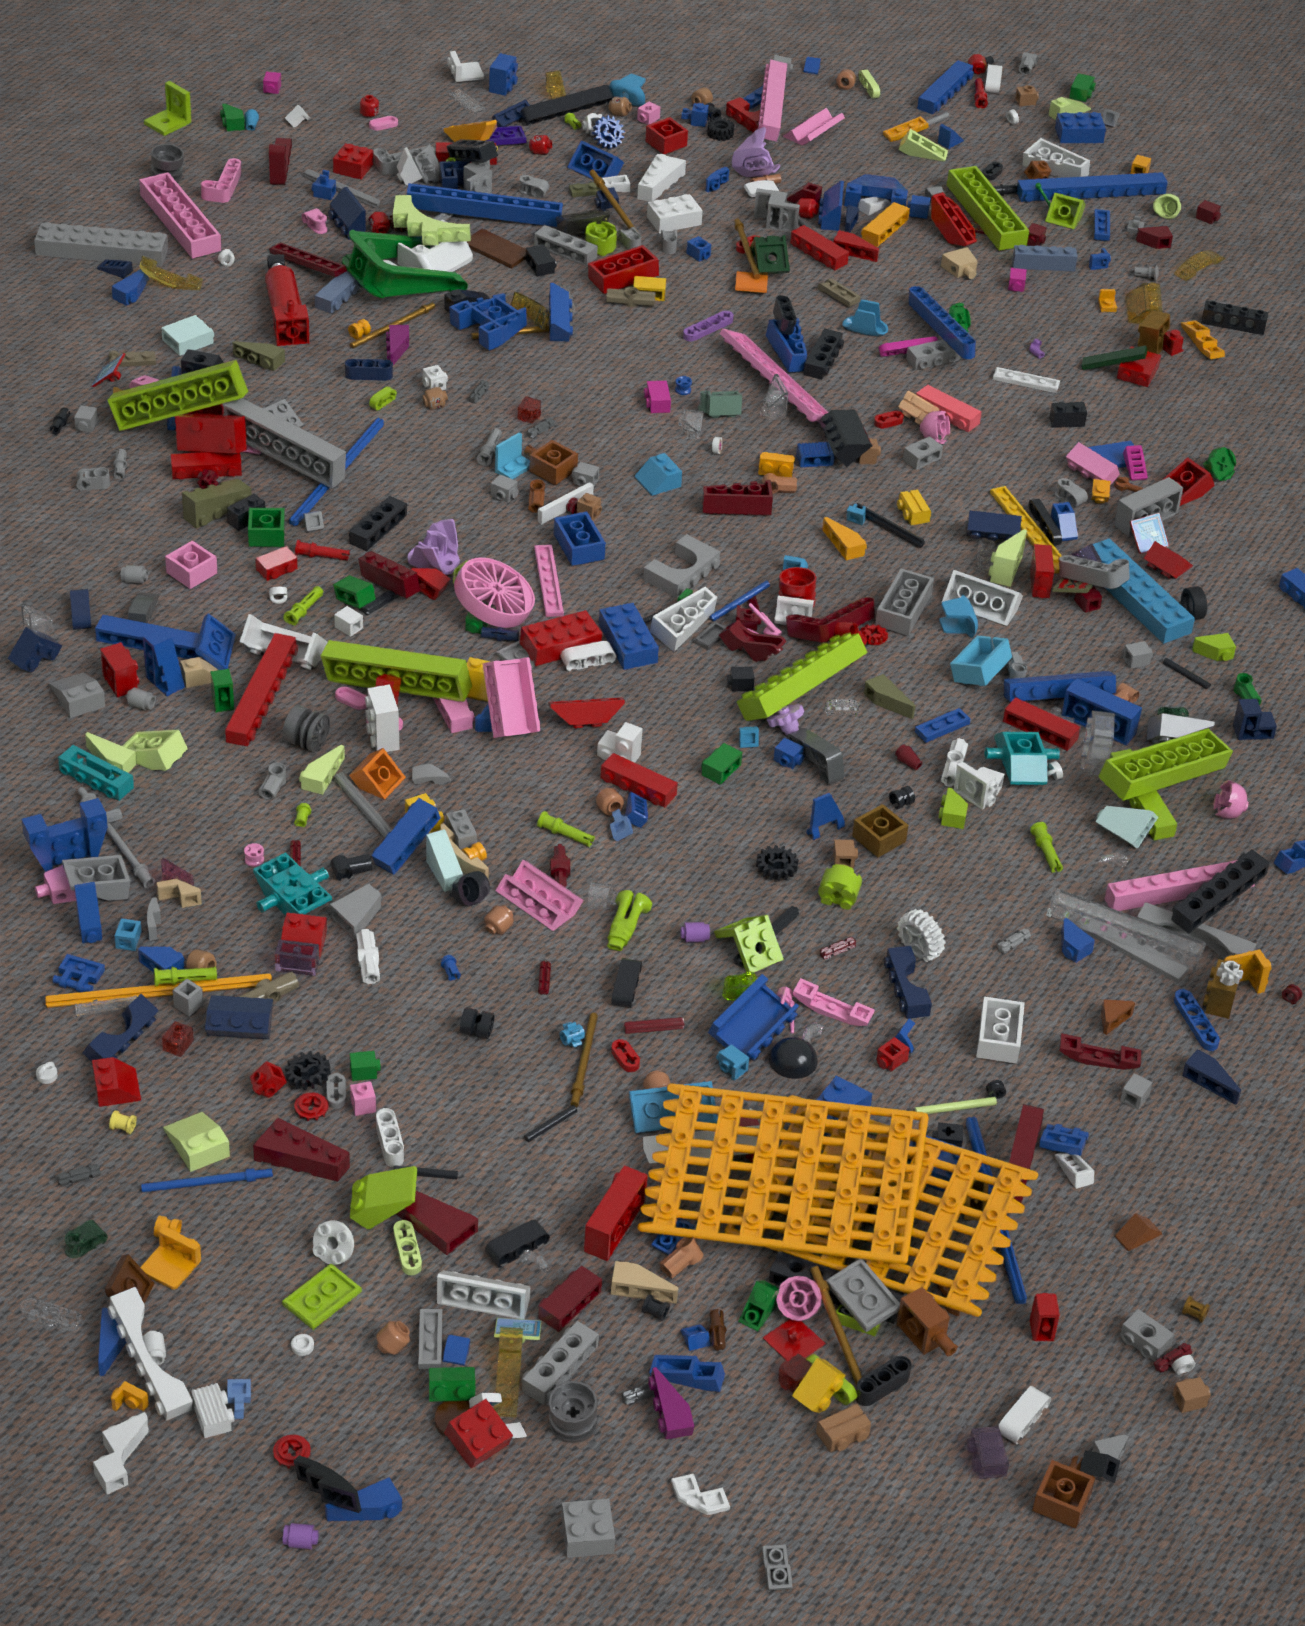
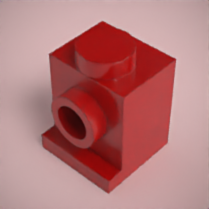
(1174, 340)
(890, 1058)

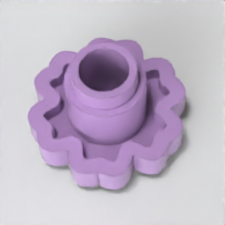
(787, 718)

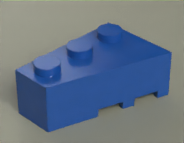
(162, 662)
(845, 1092)

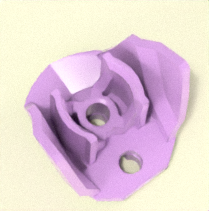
(752, 158)
(438, 548)

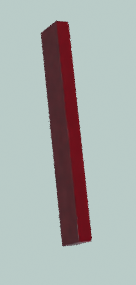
(308, 259)

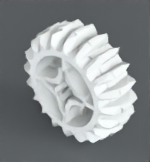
(922, 934)

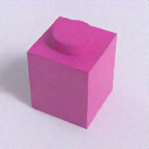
(272, 82)
(1017, 279)

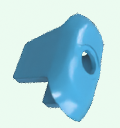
(631, 87)
(866, 320)
(959, 617)

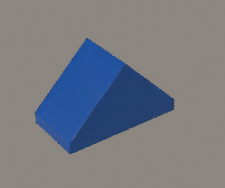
(948, 137)

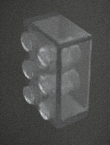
(1098, 743)

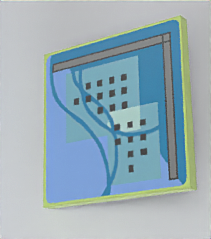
(531, 1328)

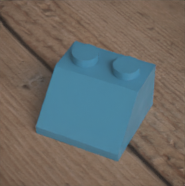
(659, 475)

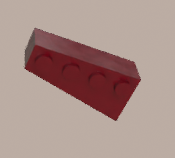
(738, 499)

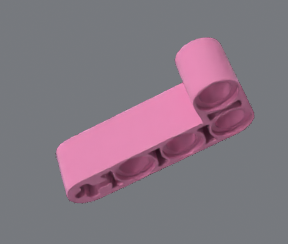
(223, 189)

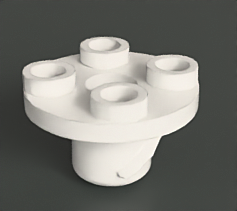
(333, 1242)

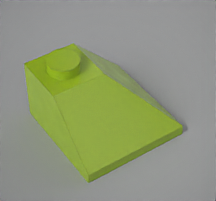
(1065, 211)

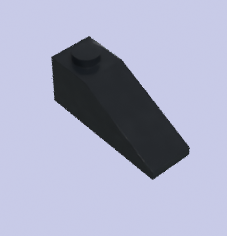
(457, 296)

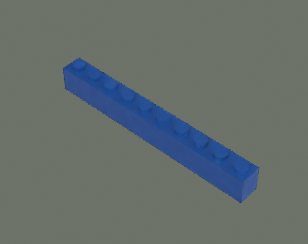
(1093, 186)
(484, 205)

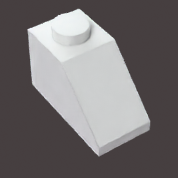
(407, 168)

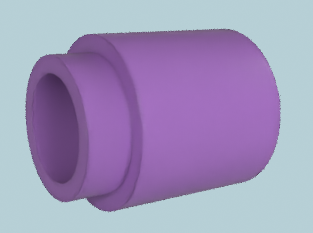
(695, 932)
(300, 1536)

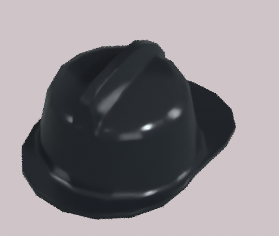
(470, 888)

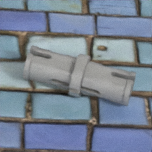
(120, 464)

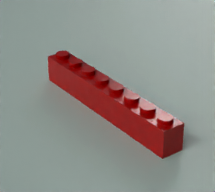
(261, 690)

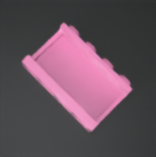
(511, 697)

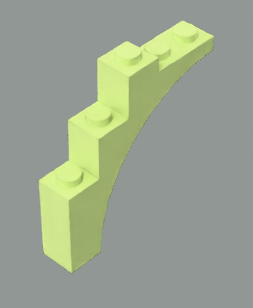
(431, 230)

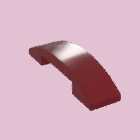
(1097, 1056)

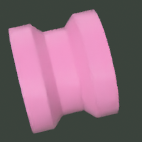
(254, 855)

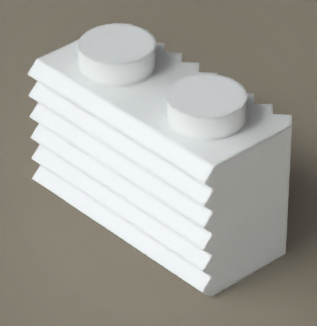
(211, 1410)

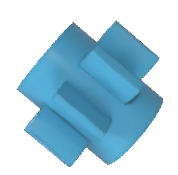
(572, 1034)

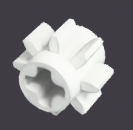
(1229, 973)

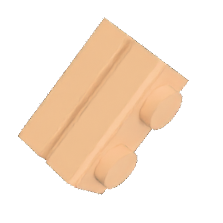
(916, 406)

